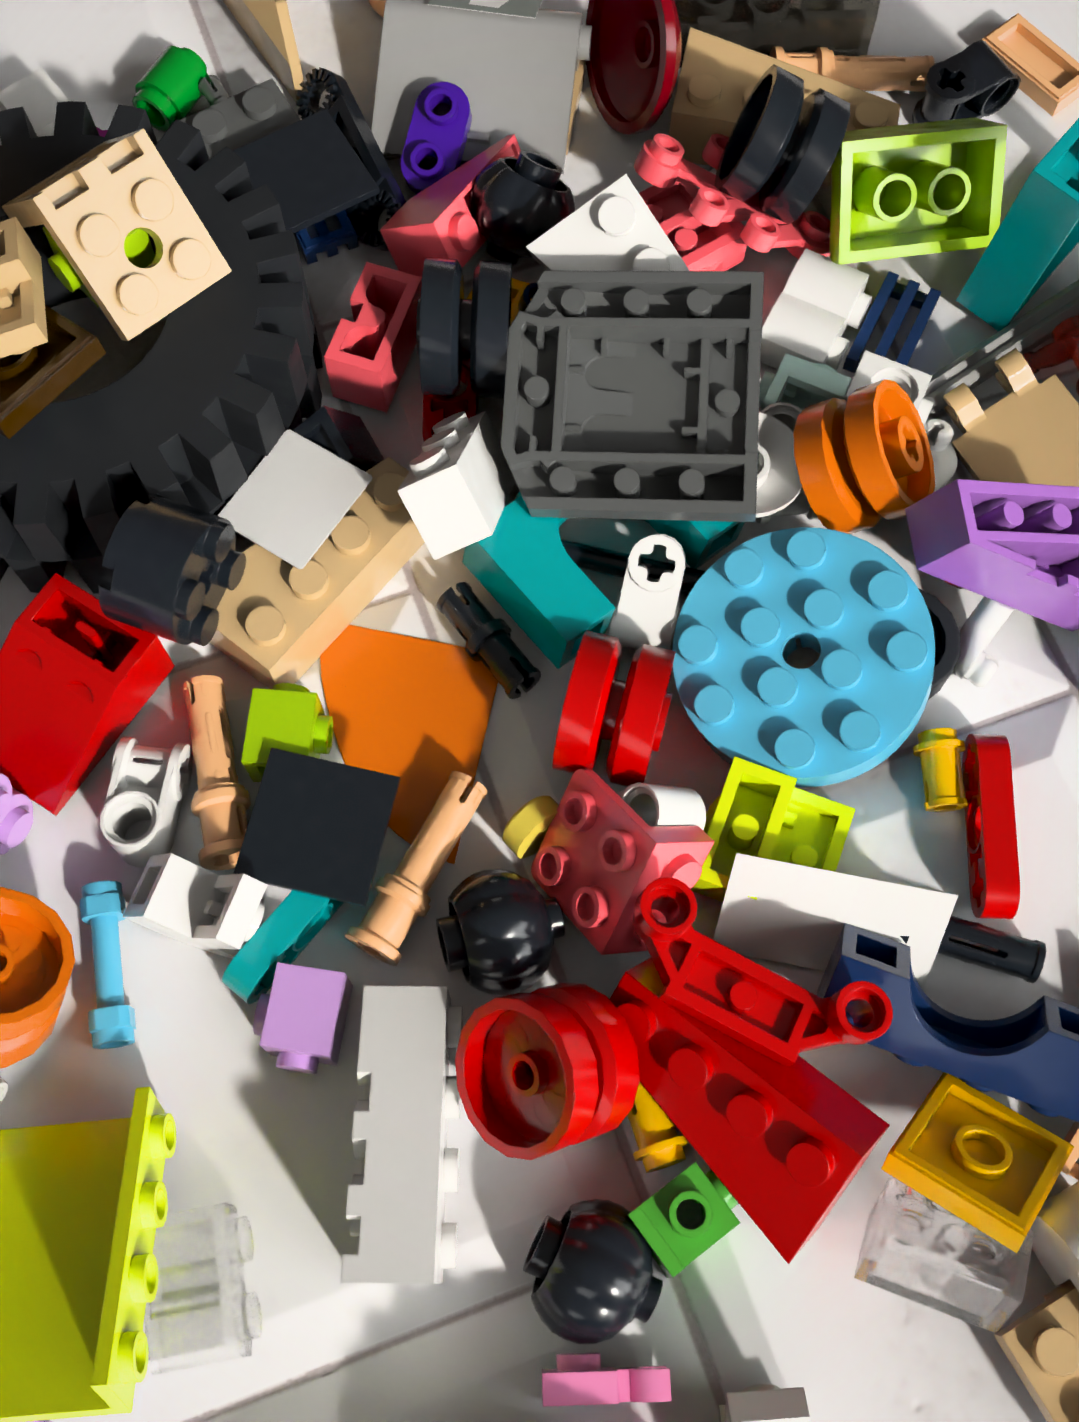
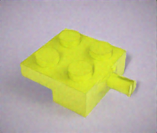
(769, 819)

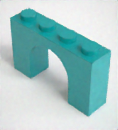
(546, 589)

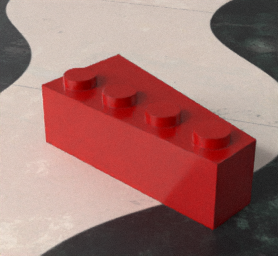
(767, 1130)

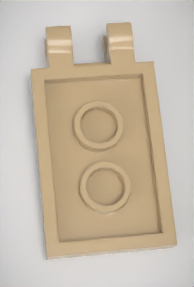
(1022, 436)

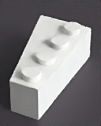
(608, 235)

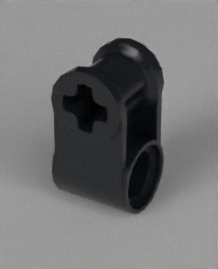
(967, 86)

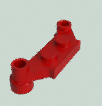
(742, 995)

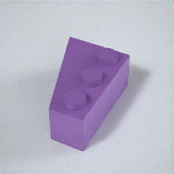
(1004, 544)

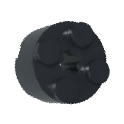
(170, 570)

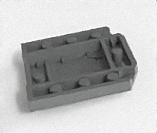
(636, 395)

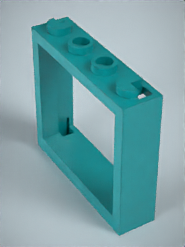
(1031, 238)

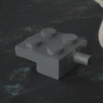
(240, 117)

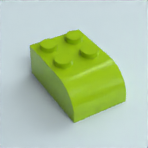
(916, 189)

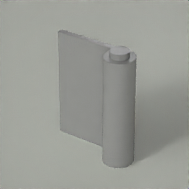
(507, 65)

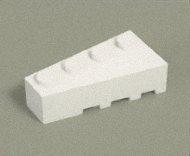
(403, 1138)

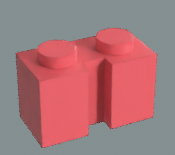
(374, 350)

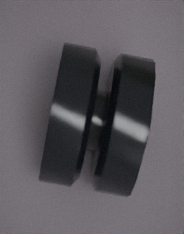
(782, 145)
(464, 328)

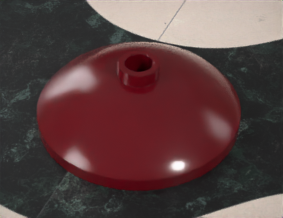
(633, 60)

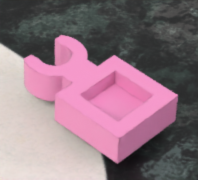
(584, 1382)

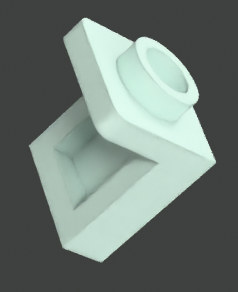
(802, 383)

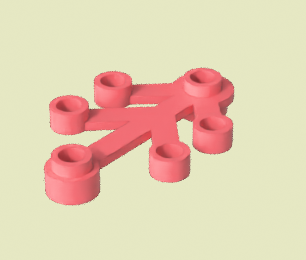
(662, 163)

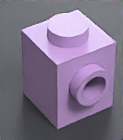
(303, 1017)

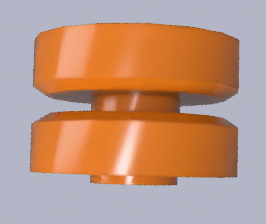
(863, 457)
(33, 973)

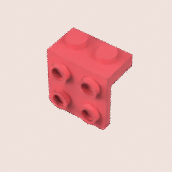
(603, 858)

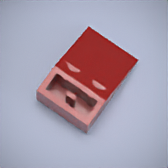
(69, 690)

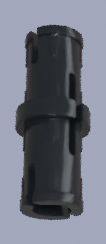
(488, 640)

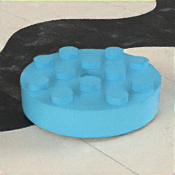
(836, 599)

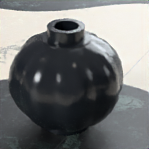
(518, 203)
(499, 931)
(591, 1272)

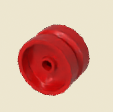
(614, 710)
(546, 1069)

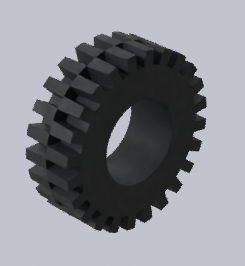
(204, 399)

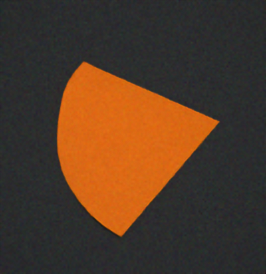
(407, 713)

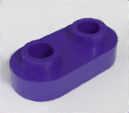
(436, 135)

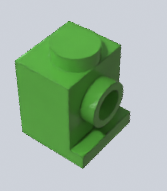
(670, 1242)

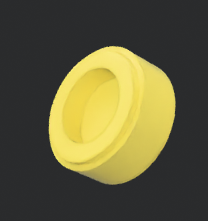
(529, 825)

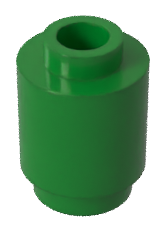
(170, 86)

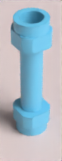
(112, 1021)

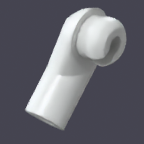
(942, 450)

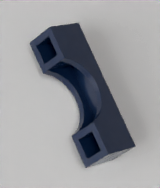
(1020, 1056)

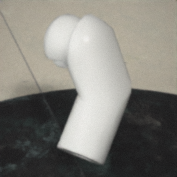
(975, 637)

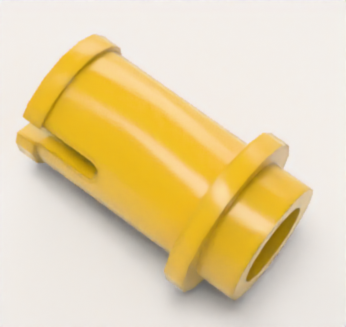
(941, 769)
(654, 1134)

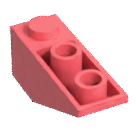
(439, 218)

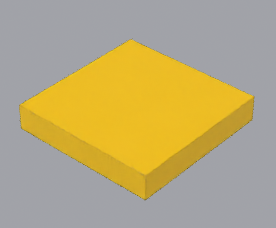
(978, 1160)

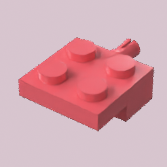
(697, 244)

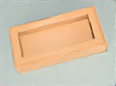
(1044, 68)

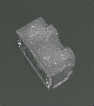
(941, 1259)

